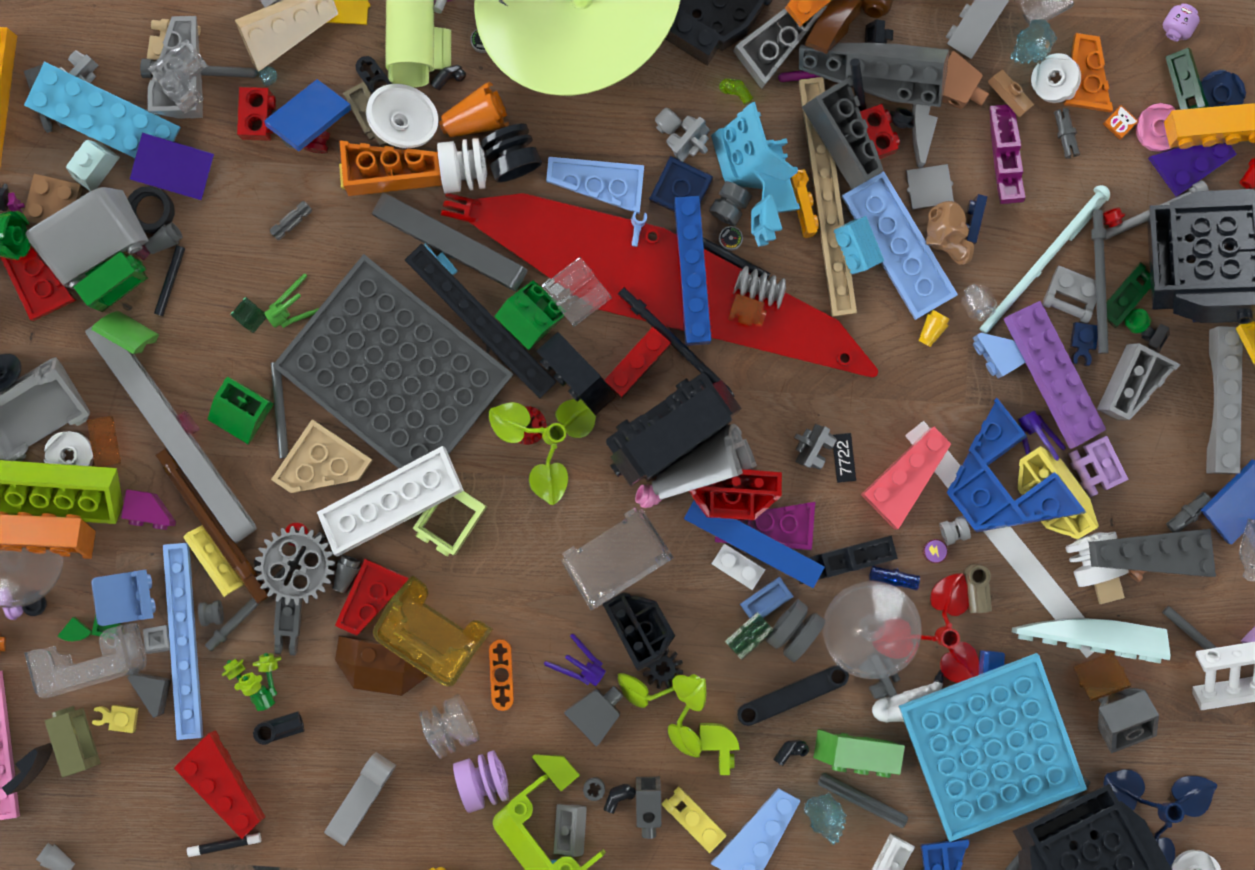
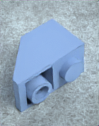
(999, 352)

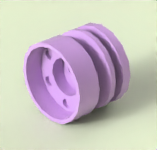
(481, 781)

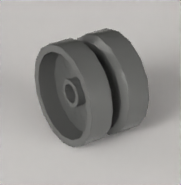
(792, 628)

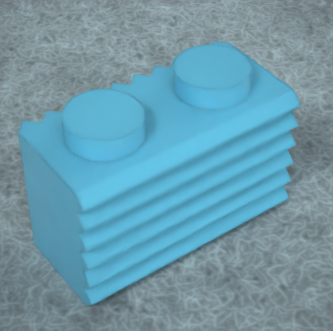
(858, 245)

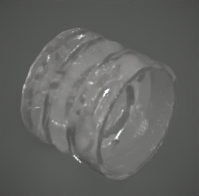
(444, 728)

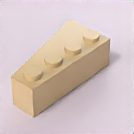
(281, 26)

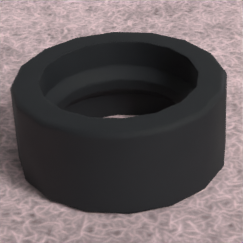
(169, 211)

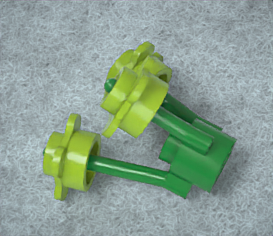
(250, 683)

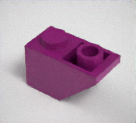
(148, 508)

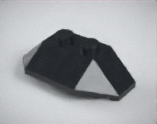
(640, 627)

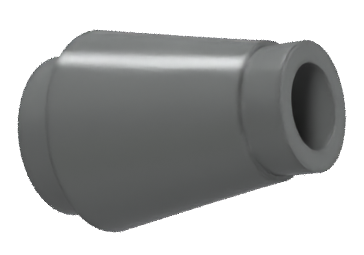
(164, 238)
(346, 571)

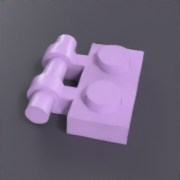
(1105, 463)

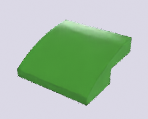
(125, 332)

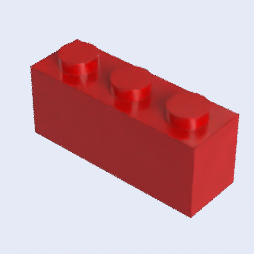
(637, 362)

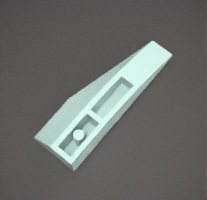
(1102, 634)

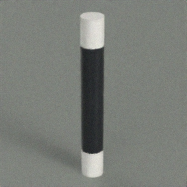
(223, 845)

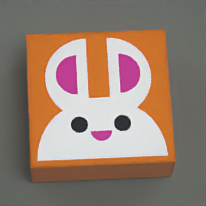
(1120, 122)

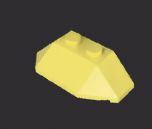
(1037, 467)

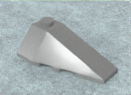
(158, 99)

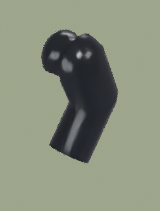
(448, 73)
(791, 748)

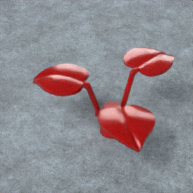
(951, 597)

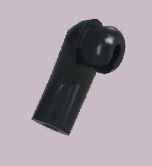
(618, 794)

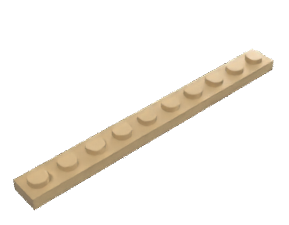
(828, 209)

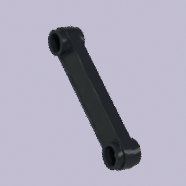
(792, 695)

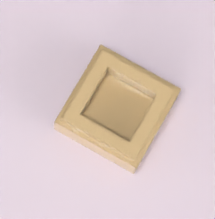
(1109, 591)

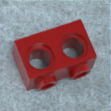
(249, 115)
(882, 131)

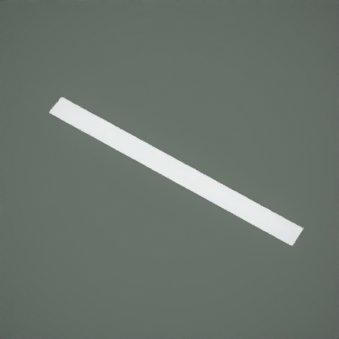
(1014, 551)

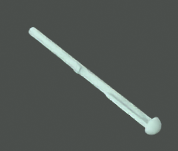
(1101, 196)

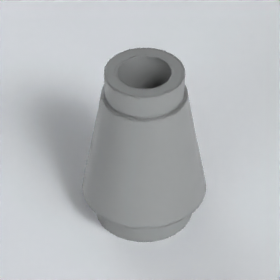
(54, 858)

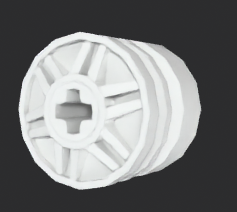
(461, 165)
(1086, 574)

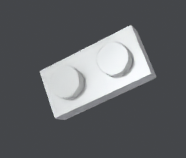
(738, 566)

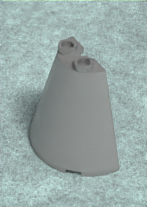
(710, 462)

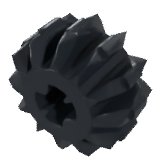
(667, 674)

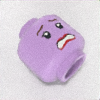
(1181, 22)

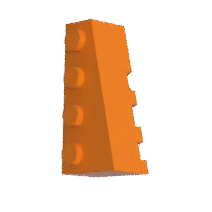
(387, 169)
(46, 533)

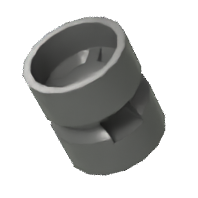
(730, 204)

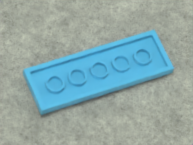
(95, 111)

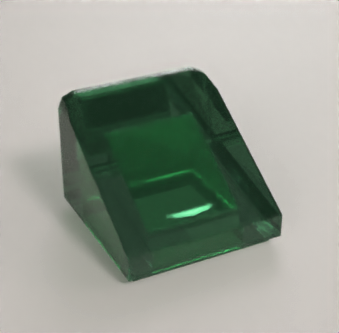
(248, 315)

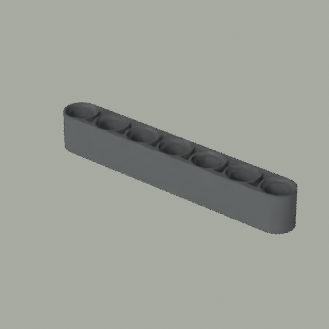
(449, 242)

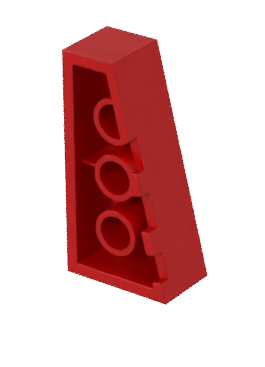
(220, 784)

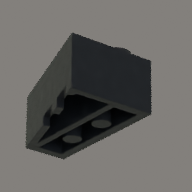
(576, 373)

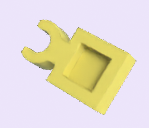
(119, 718)

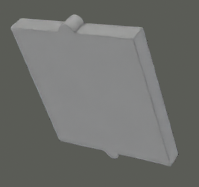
(929, 186)

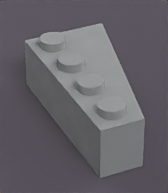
(771, 45)

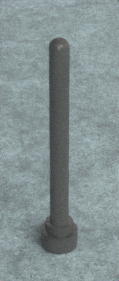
(208, 71)

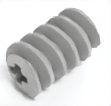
(760, 286)

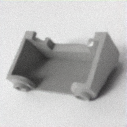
(87, 234)
(36, 407)

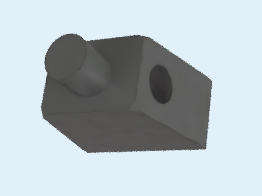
(595, 713)
(648, 805)

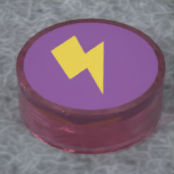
(935, 551)

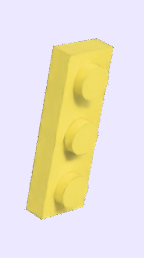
(213, 560)

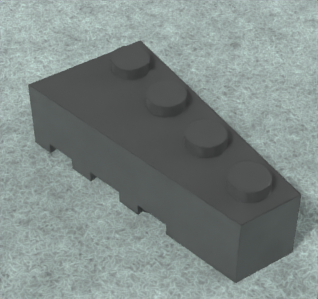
(844, 132)

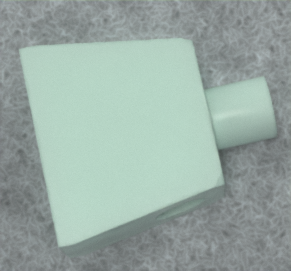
(91, 164)

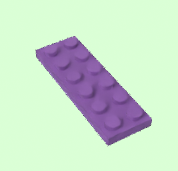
(1054, 374)

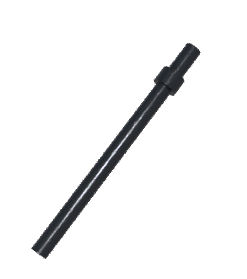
(639, 307)

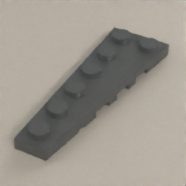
(1166, 553)

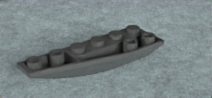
(887, 70)

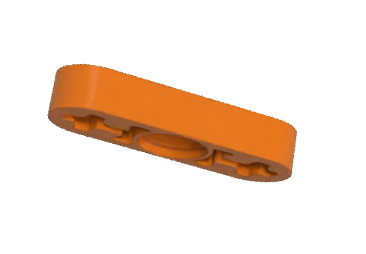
(495, 657)

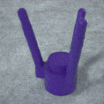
(1034, 423)
(591, 672)

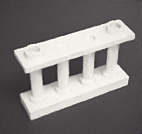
(1229, 692)

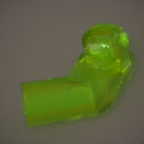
(736, 87)

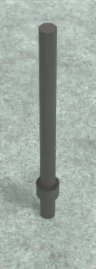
(1098, 235)

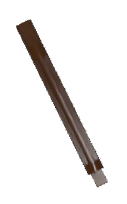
(213, 527)

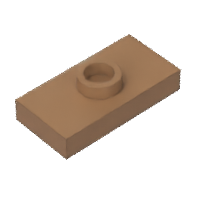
(1011, 93)

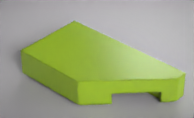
(557, 769)

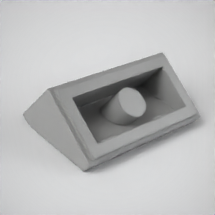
(570, 830)

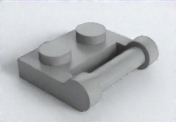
(1075, 287)

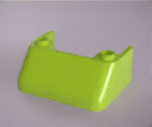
(510, 828)

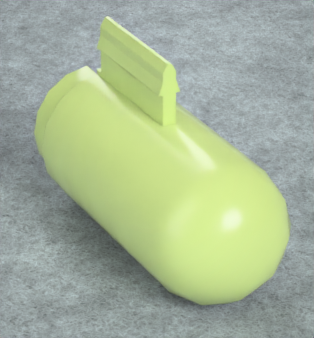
(414, 43)

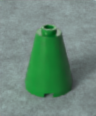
(12, 235)

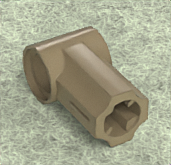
(979, 591)

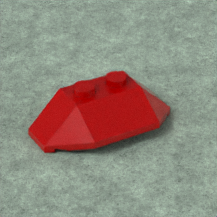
(740, 496)

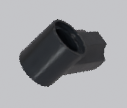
(280, 727)

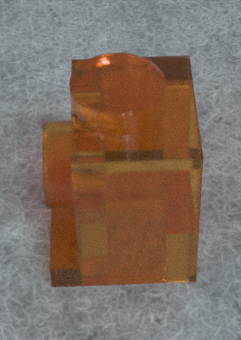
(747, 310)

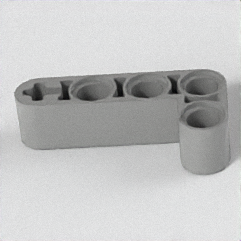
(360, 798)

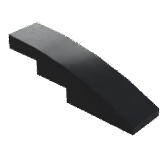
(856, 557)

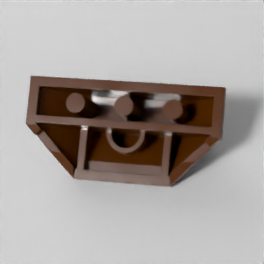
(375, 667)

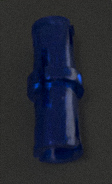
(894, 578)

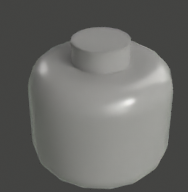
(667, 121)

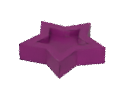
(14, 204)

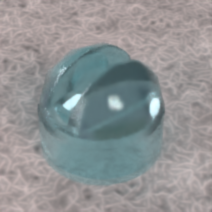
(268, 76)

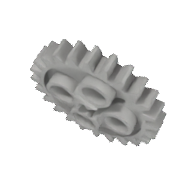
(274, 556)

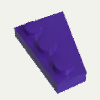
(1187, 166)

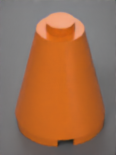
(475, 114)

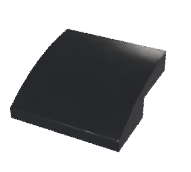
(30, 768)

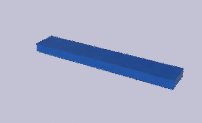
(758, 545)

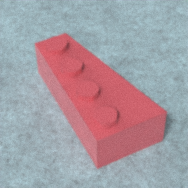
(905, 479)

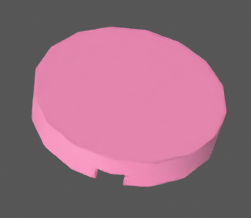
(1151, 128)

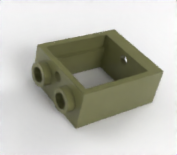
(72, 741)

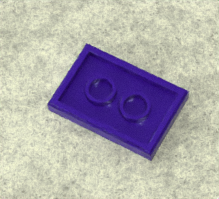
(171, 166)

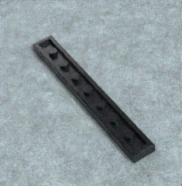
(480, 321)

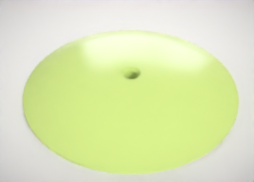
(572, 43)

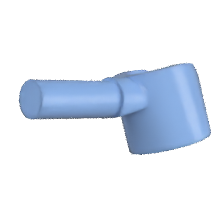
(637, 228)

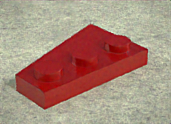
(368, 596)

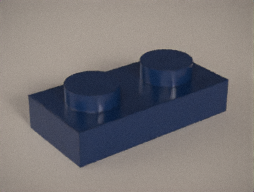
(975, 210)

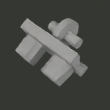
(83, 66)
(692, 140)

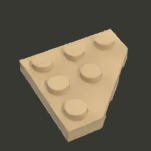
(320, 461)

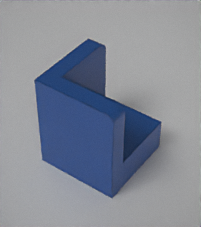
(990, 660)

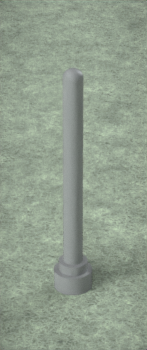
(1143, 217)

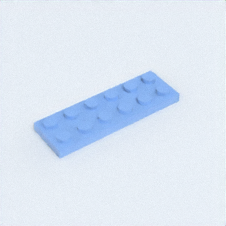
(903, 247)

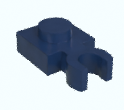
(1083, 338)

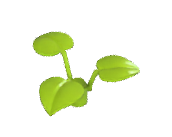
(511, 421)
(688, 689)

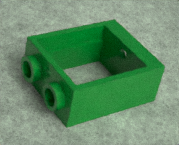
(111, 281)

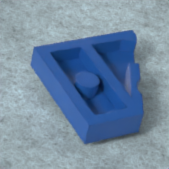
(944, 854)

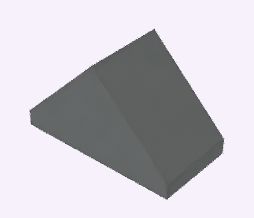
(152, 691)

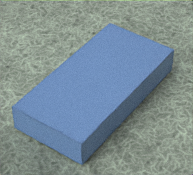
(767, 599)

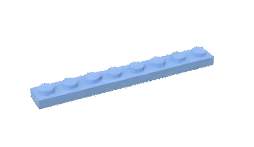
(183, 641)

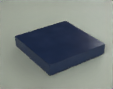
(679, 181)

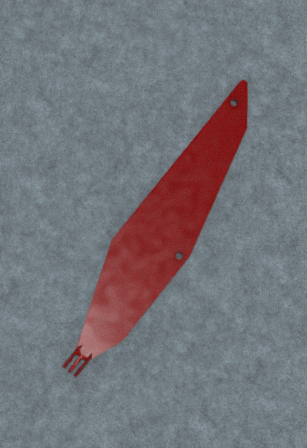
(557, 233)

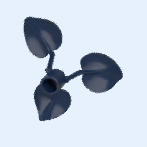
(1192, 797)

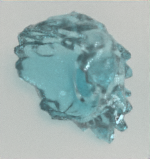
(1034, 42)
(826, 817)

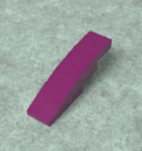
(1006, 154)

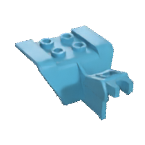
(760, 164)

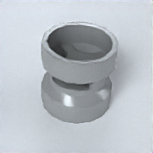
(955, 530)

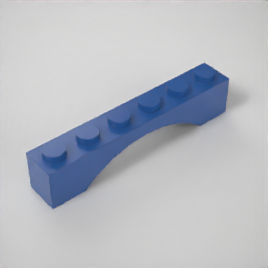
(692, 270)

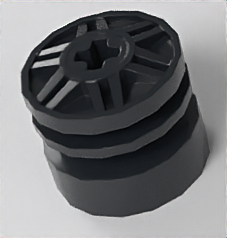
(509, 149)

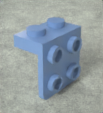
(123, 597)

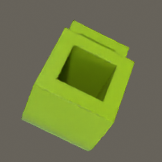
(721, 738)

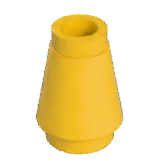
(933, 328)

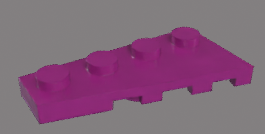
(787, 525)

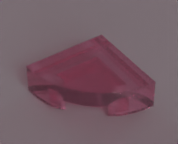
(188, 423)

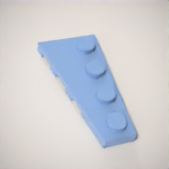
(605, 181)

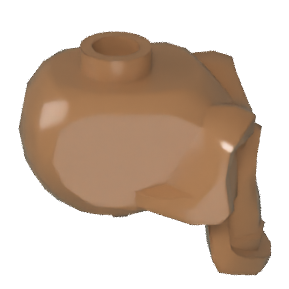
(948, 232)

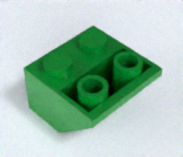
(529, 314)
(238, 410)

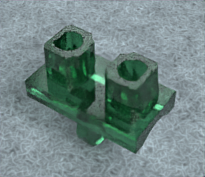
(749, 636)

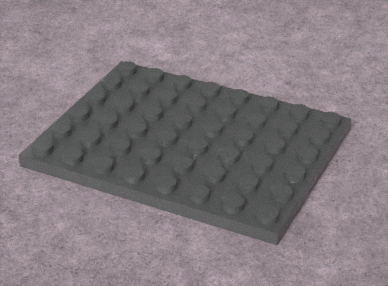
(392, 367)

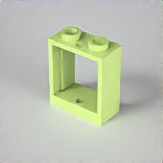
(443, 546)

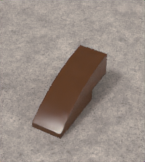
(833, 24)

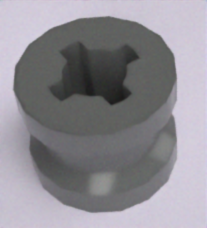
(210, 613)

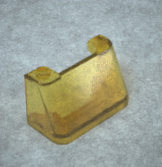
(428, 637)

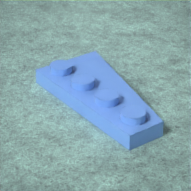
(759, 836)

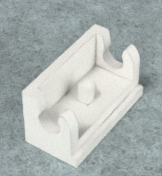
(894, 854)

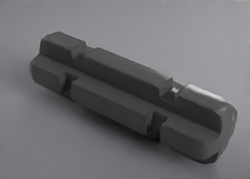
(290, 220)

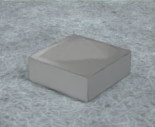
(156, 639)

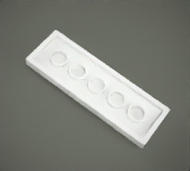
(390, 501)

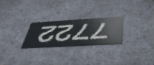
(844, 458)

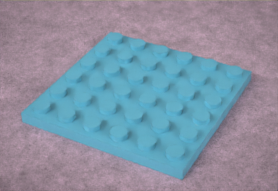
(993, 747)

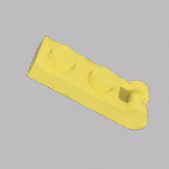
(694, 820)

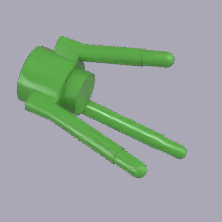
(278, 312)

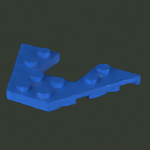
(985, 499)

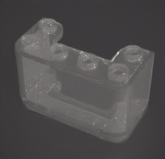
(55, 673)

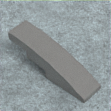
(922, 132)

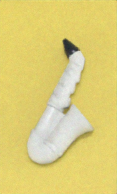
(887, 708)

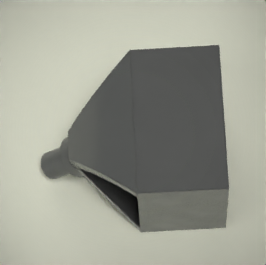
(1127, 718)

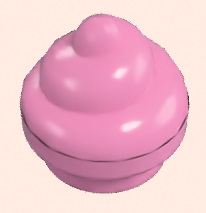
(646, 497)

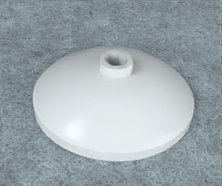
(402, 106)

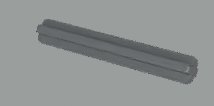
(862, 800)

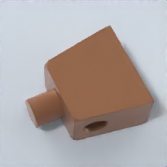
(962, 83)

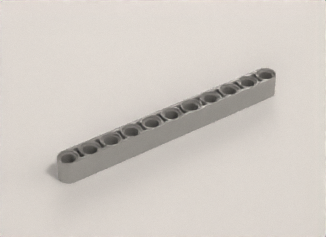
(178, 442)

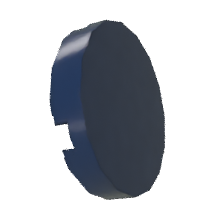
(1223, 88)

